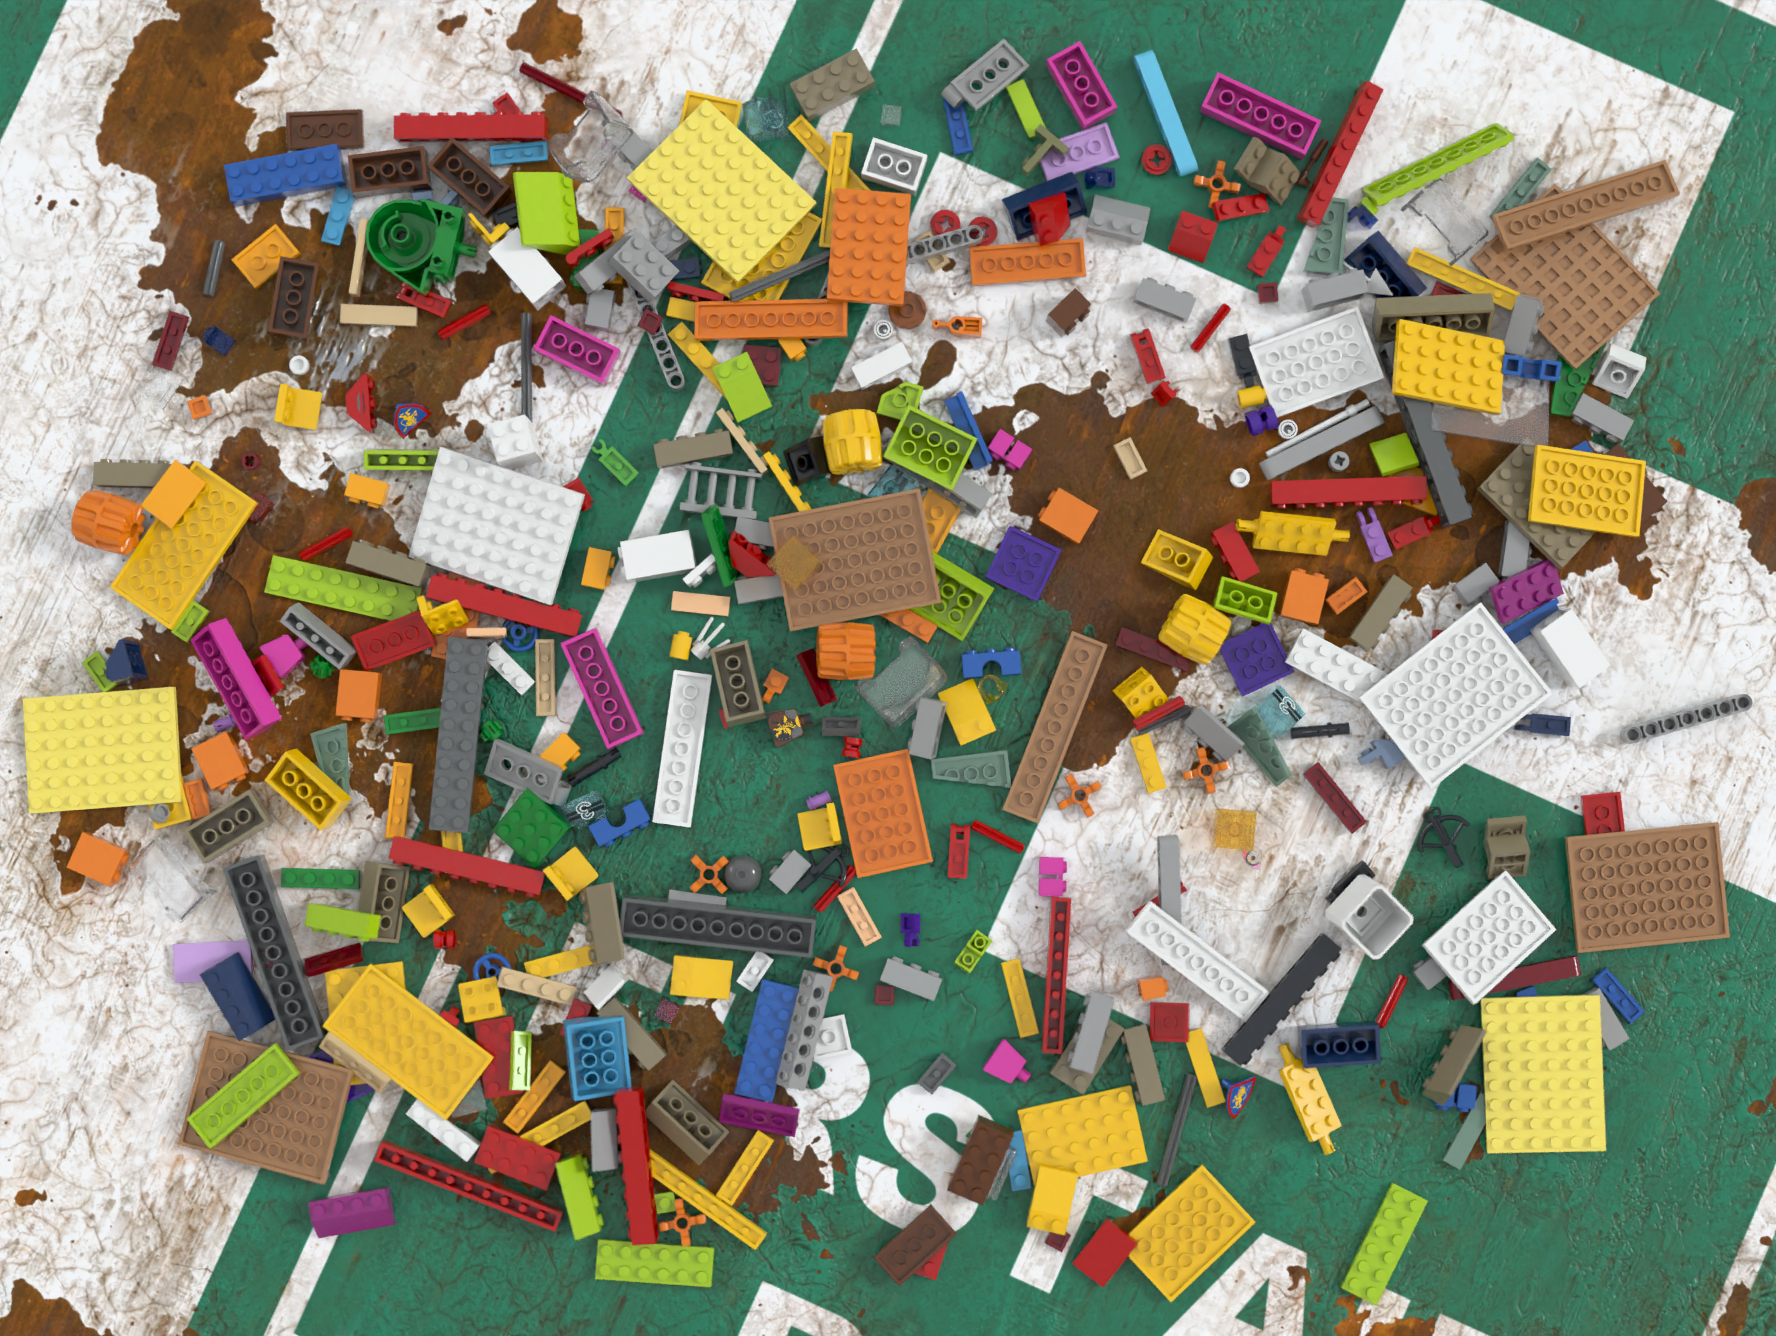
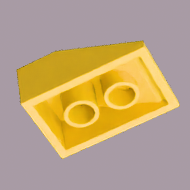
(1177, 559)
(967, 712)
(701, 977)
(1052, 1199)

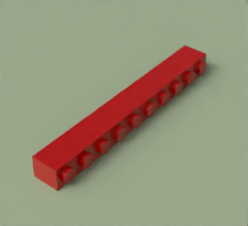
(469, 1185)

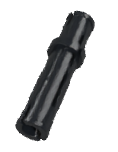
(1343, 728)
(595, 766)

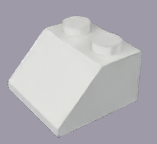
(1619, 370)
(605, 986)

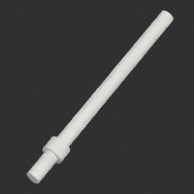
(1349, 411)

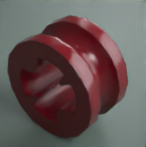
(244, 461)

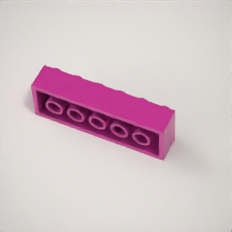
(1260, 116)
(235, 678)
(602, 688)

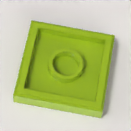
(1394, 454)

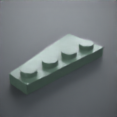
(1329, 244)
(1260, 745)
(332, 754)
(979, 768)

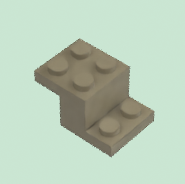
(1267, 170)
(1506, 846)

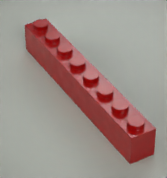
(471, 127)
(1339, 154)
(1348, 491)
(504, 606)
(467, 865)
(1056, 975)
(637, 1166)

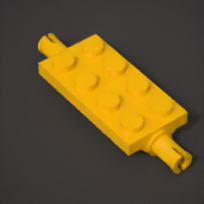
(1293, 533)
(1309, 1099)

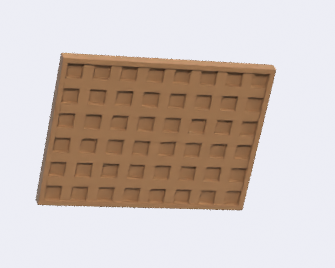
(1583, 284)

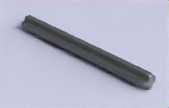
(780, 276)
(526, 365)
(1176, 1130)

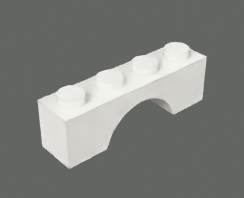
(453, 1137)

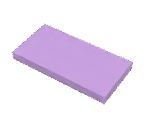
(1086, 150)
(194, 958)

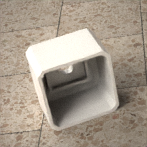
(1379, 923)

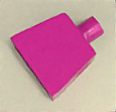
(284, 654)
(1006, 1063)

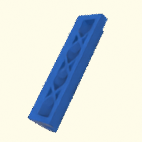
(964, 421)
(1521, 628)

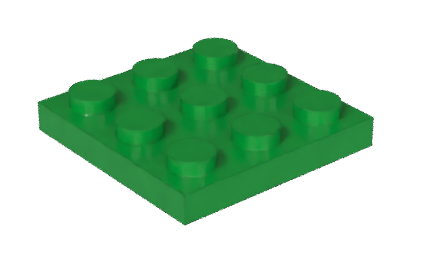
(531, 828)

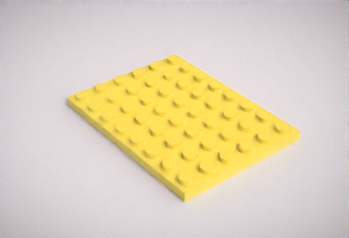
(721, 191)
(102, 750)
(1543, 1074)

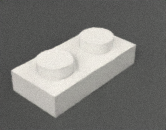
(755, 970)

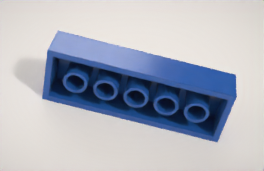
(285, 175)
(766, 1040)

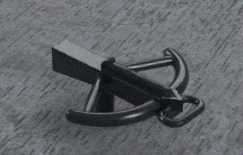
(1447, 843)
(816, 872)

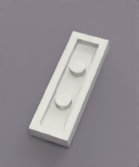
(509, 669)

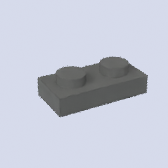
(841, 726)
(936, 1073)

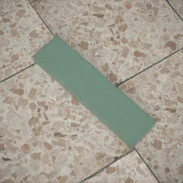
(1524, 187)
(1467, 1134)

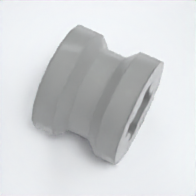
(1335, 463)

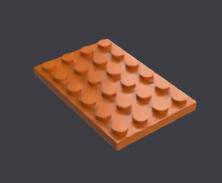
(868, 247)
(883, 813)

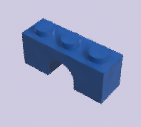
(1532, 369)
(1008, 661)
(636, 817)

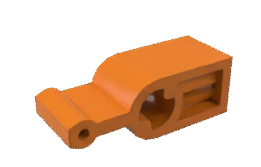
(970, 327)

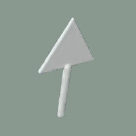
(1375, 283)

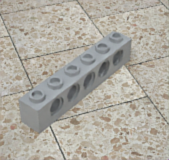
(804, 1030)

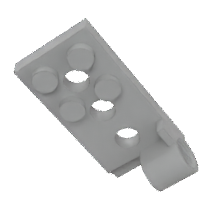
(961, 87)
(552, 791)

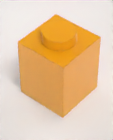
(793, 348)

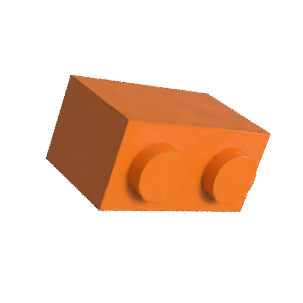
(1152, 987)

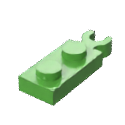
(616, 464)

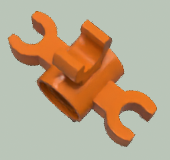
(1201, 181)
(1202, 757)
(1084, 803)
(702, 880)
(839, 958)
(692, 1220)

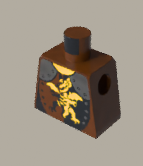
(787, 725)

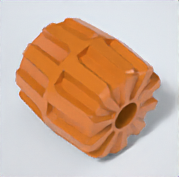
(108, 522)
(845, 651)

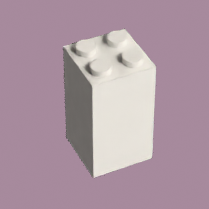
(527, 269)
(515, 442)
(657, 556)
(1570, 648)

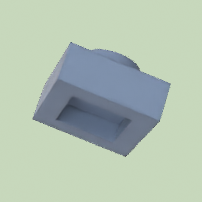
(425, 194)
(451, 198)

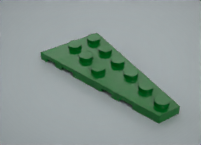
(1571, 383)

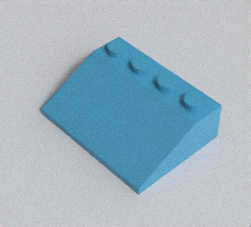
(596, 1056)

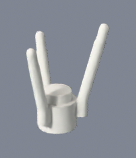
(701, 648)

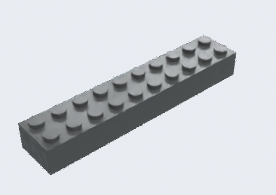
(1431, 452)
(458, 735)
(717, 925)
(269, 929)

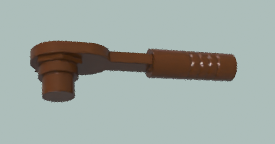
(1302, 180)

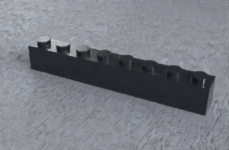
(1281, 999)

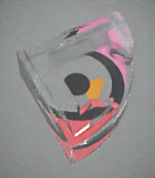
(1252, 859)

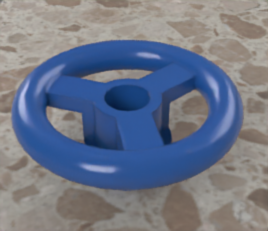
(515, 646)
(484, 959)

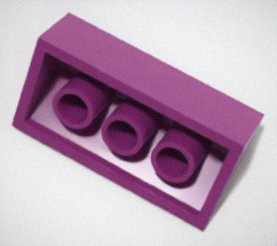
(352, 1212)

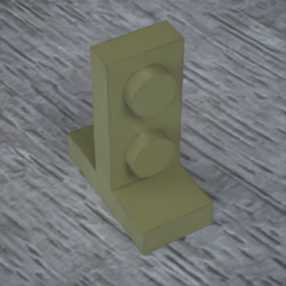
(1043, 149)

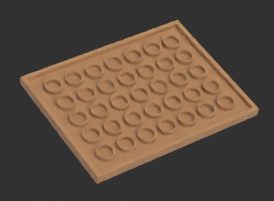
(871, 555)
(1647, 887)
(292, 1130)

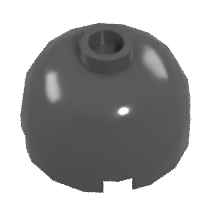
(743, 874)

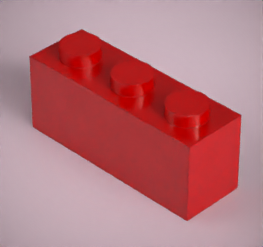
(1234, 552)

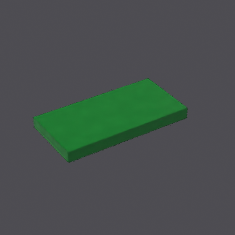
(719, 543)

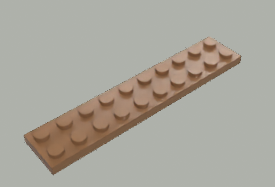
(1585, 205)
(1054, 727)

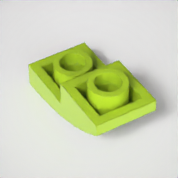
(972, 951)

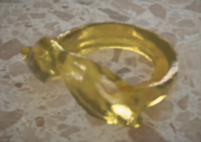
(1001, 686)

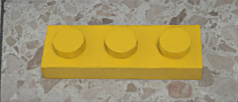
(1148, 763)

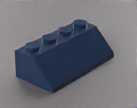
(1017, 205)
(1379, 254)
(238, 996)
(1339, 1044)

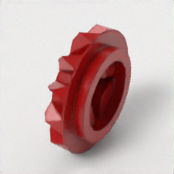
(1162, 153)
(940, 217)
(991, 231)

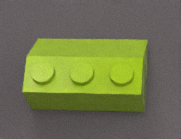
(1245, 600)

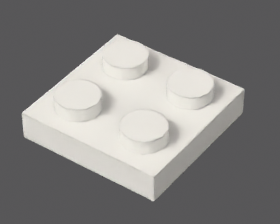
(708, 566)
(833, 1038)

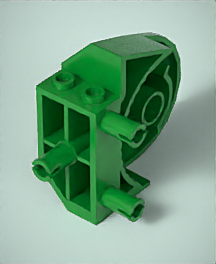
(431, 244)

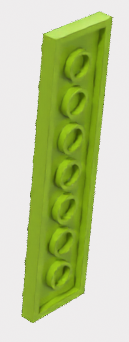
(1437, 164)
(341, 589)

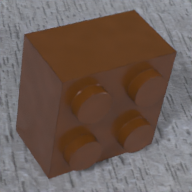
(1068, 313)

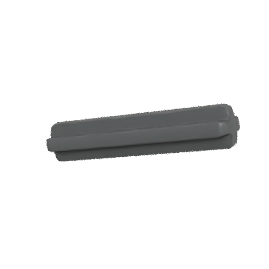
(213, 268)
(1181, 712)

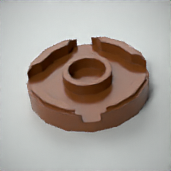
(910, 314)

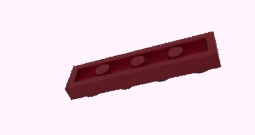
(1151, 649)
(1334, 797)

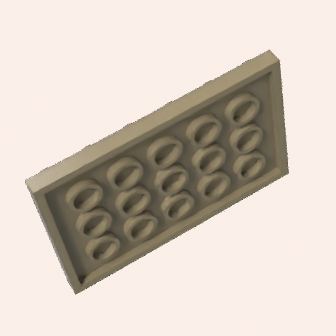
(1510, 491)

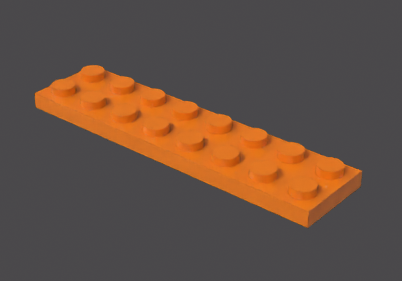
(770, 319)

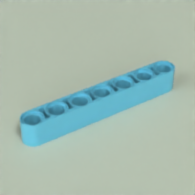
(1165, 113)

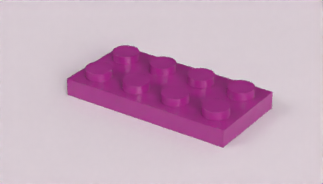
(1526, 590)
(759, 1115)

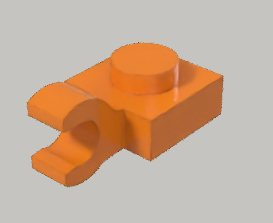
(775, 683)

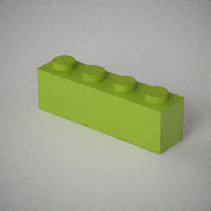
(400, 459)
(343, 921)

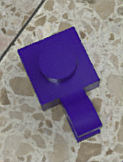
(910, 926)

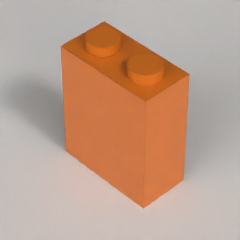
(1067, 515)
(1303, 596)
(358, 695)
(221, 761)
(98, 859)

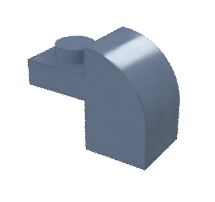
(1386, 751)

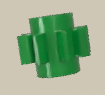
(321, 667)
(491, 731)

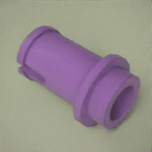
(226, 722)
(818, 800)

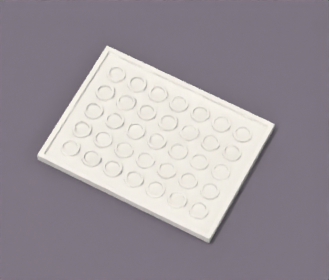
(496, 525)
(1455, 695)

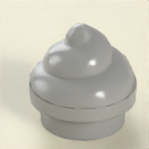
(159, 813)

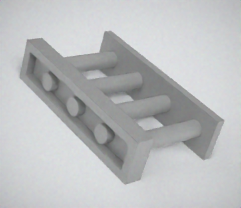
(727, 510)

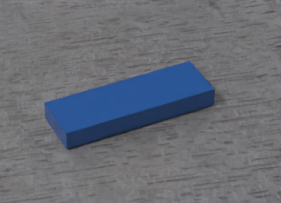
(958, 129)
(1617, 995)

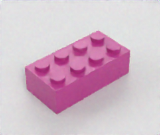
(1081, 85)
(577, 350)

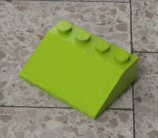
(546, 211)
(930, 447)
(961, 599)

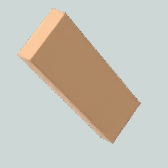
(700, 603)
(859, 916)

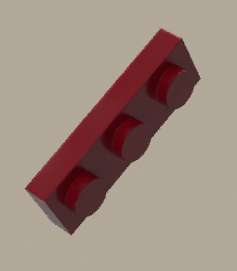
(170, 341)
(820, 686)
(334, 960)

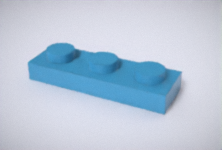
(519, 153)
(338, 216)
(1019, 1170)

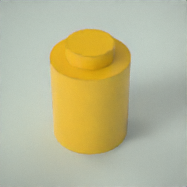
(1251, 396)
(681, 645)

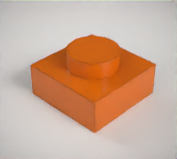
(199, 407)

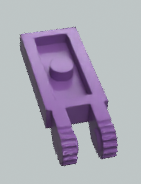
(1374, 536)

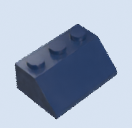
(126, 664)

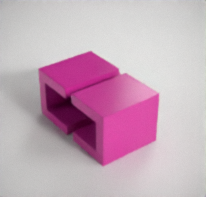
(1001, 444)
(1052, 866)

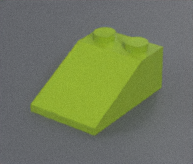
(742, 387)

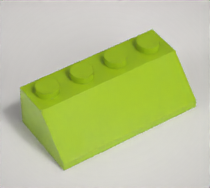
(579, 1196)

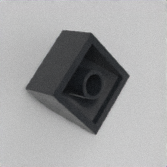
(807, 461)

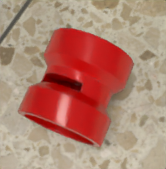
(849, 751)
(444, 939)

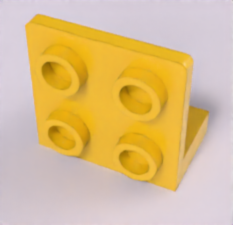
(498, 231)
(298, 407)
(442, 617)
(1140, 693)
(819, 828)
(571, 873)
(428, 911)
(481, 1000)

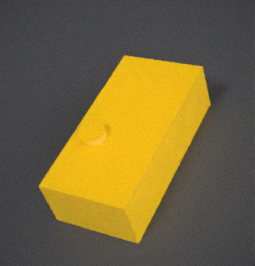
(308, 789)

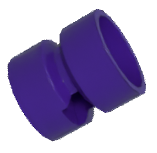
(1255, 423)

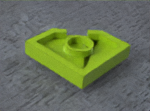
(894, 402)

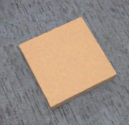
(487, 632)

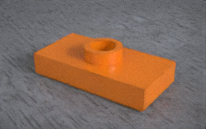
(1346, 595)
(197, 798)

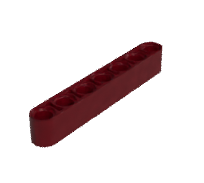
(1530, 975)

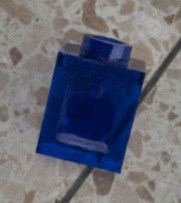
(1100, 177)
(1365, 217)
(218, 340)

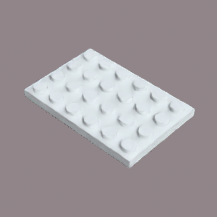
(1316, 362)
(1488, 937)

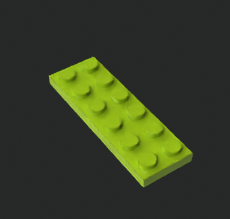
(243, 1096)
(1384, 1243)
(654, 1263)

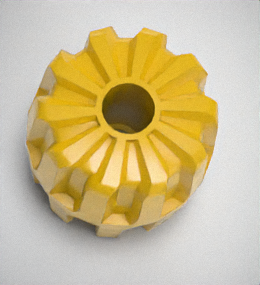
(852, 442)
(1195, 629)

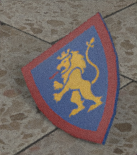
(408, 417)
(1237, 1095)

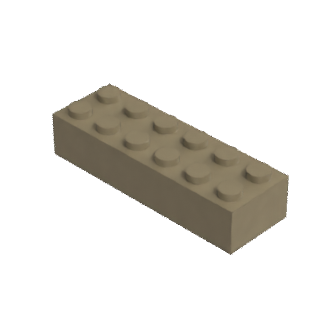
(1456, 312)

